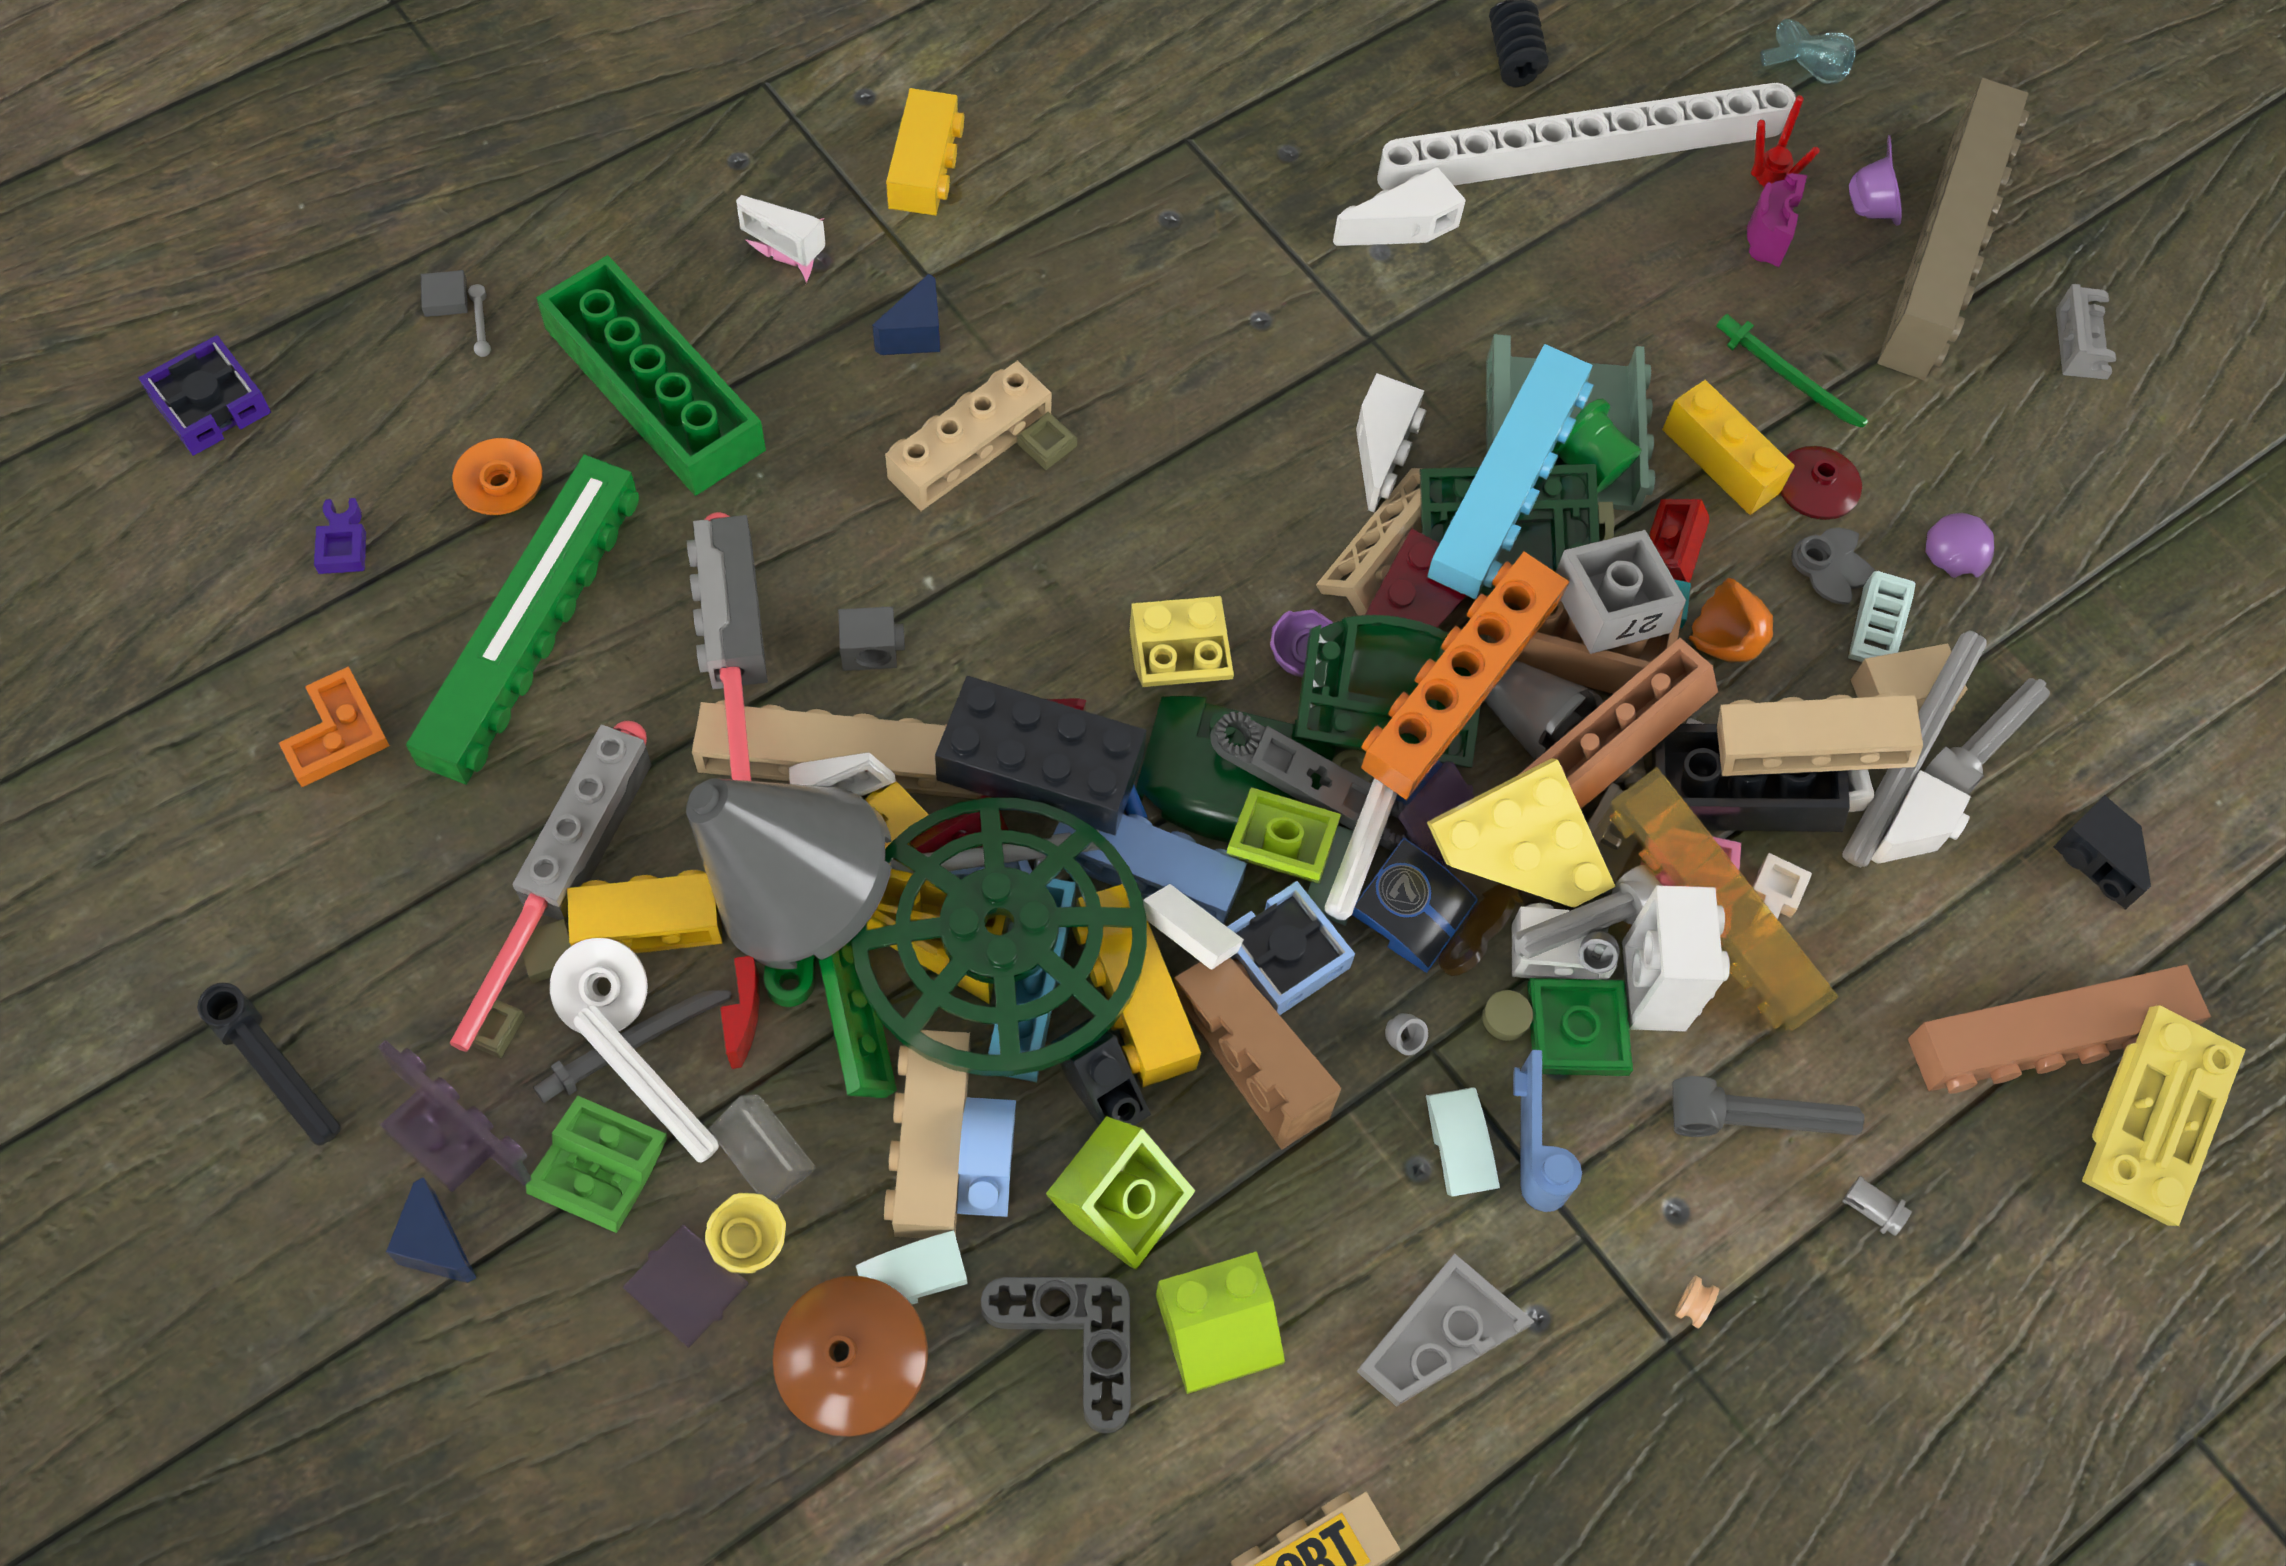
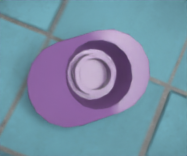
(1876, 190)

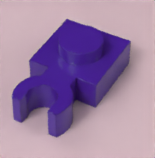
(342, 543)

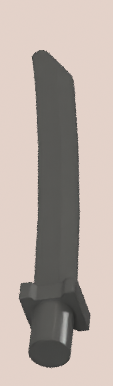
(566, 1077)

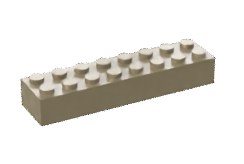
(1955, 230)

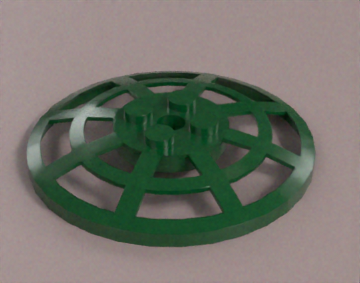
(1002, 957)

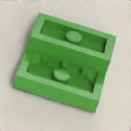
(596, 1164)

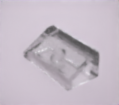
(761, 1147)

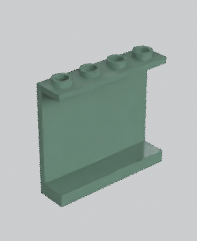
(1619, 385)

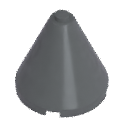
(789, 865)

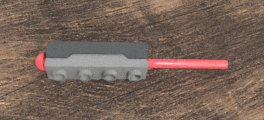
(728, 620)
(567, 850)

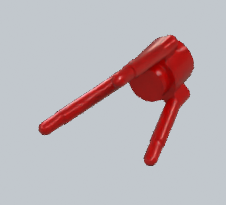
(1778, 161)

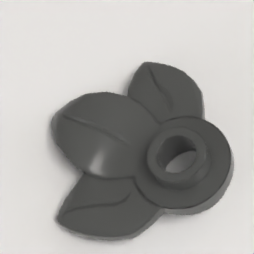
(1836, 566)

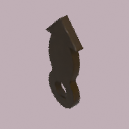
(1479, 928)

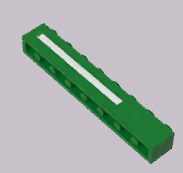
(523, 621)

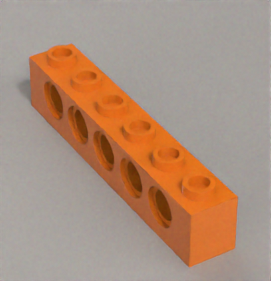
(1405, 765)

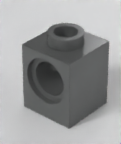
(869, 638)

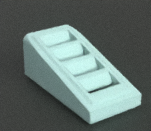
(1888, 594)

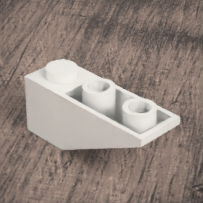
(1406, 214)
(1382, 431)

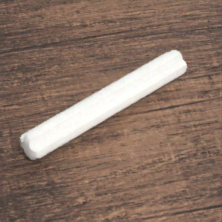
(1360, 851)
(646, 1083)

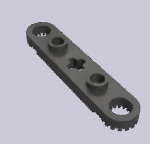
(1289, 768)

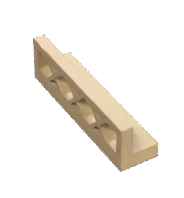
(1373, 564)

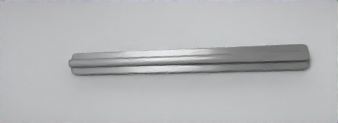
(1898, 780)

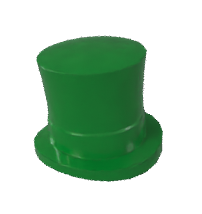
(1599, 443)

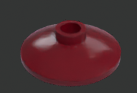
(1821, 495)

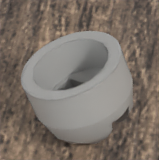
(1413, 1029)

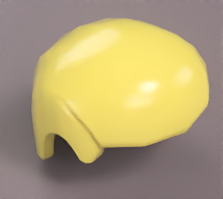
(745, 1233)

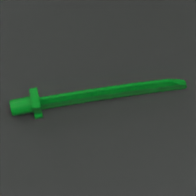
(1741, 335)

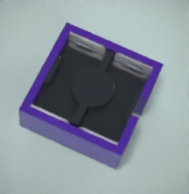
(204, 394)

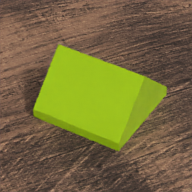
(1284, 835)

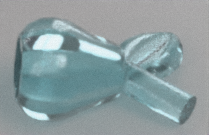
(1824, 56)

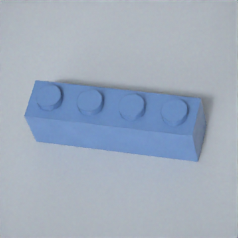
(1167, 858)

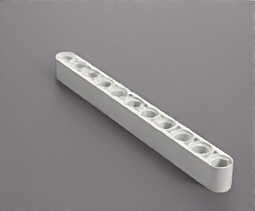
(1589, 136)

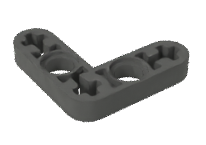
(1080, 1315)

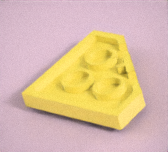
(1526, 838)

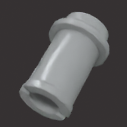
(1877, 1206)

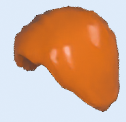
(1733, 624)

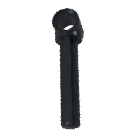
(267, 1060)

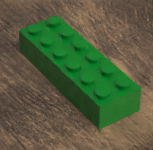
(652, 375)

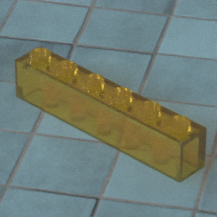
(1752, 935)

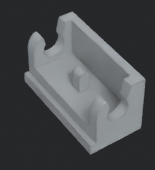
(2083, 334)

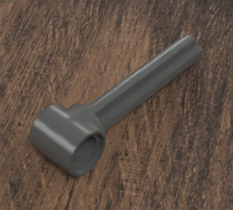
(1704, 1108)

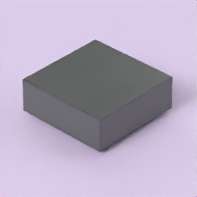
(444, 293)

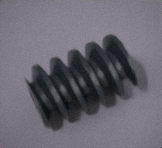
(1518, 41)

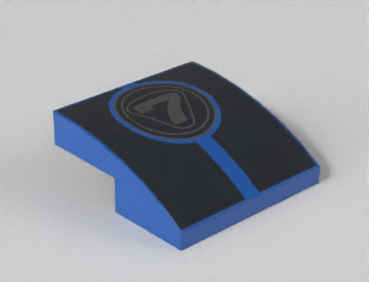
(1415, 905)

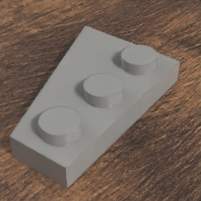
(1441, 1332)

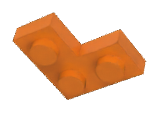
(343, 737)

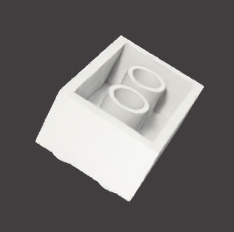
(1674, 958)

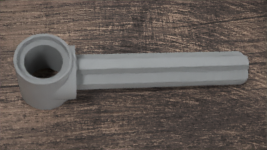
(1963, 765)
(1623, 905)

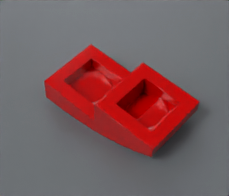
(741, 1019)

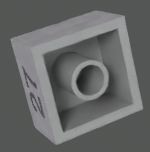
(1619, 591)

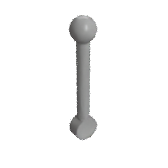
(478, 295)

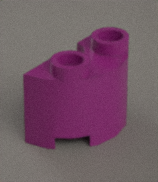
(1773, 219)

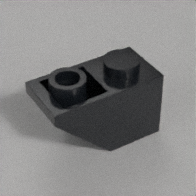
(2109, 851)
(1105, 1080)

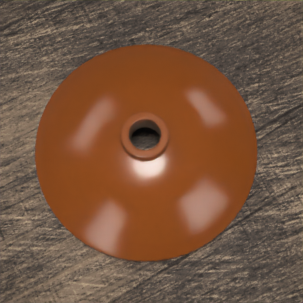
(883, 1360)

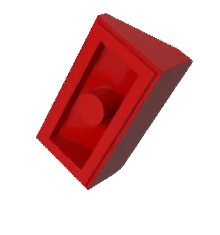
(1679, 534)

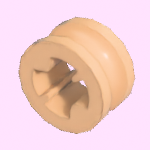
(1697, 1301)

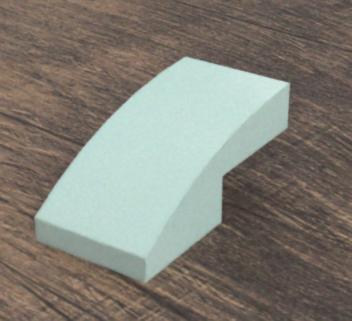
(1462, 1141)
(919, 1267)

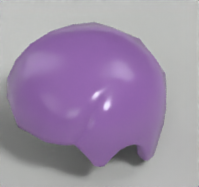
(1960, 544)
(1291, 636)

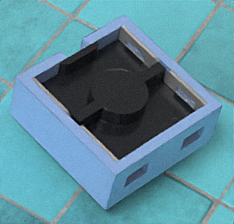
(1290, 948)

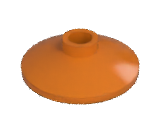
(493, 463)

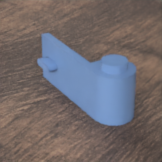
(1546, 1172)

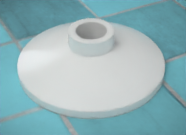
(576, 979)

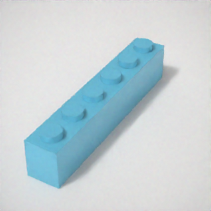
(1510, 471)

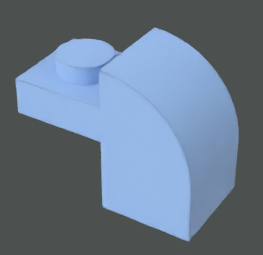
(986, 1156)

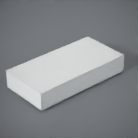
(1191, 926)

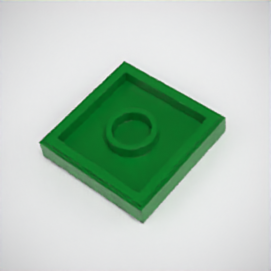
(1580, 1026)

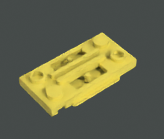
(2162, 1115)

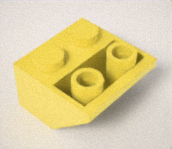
(1180, 641)

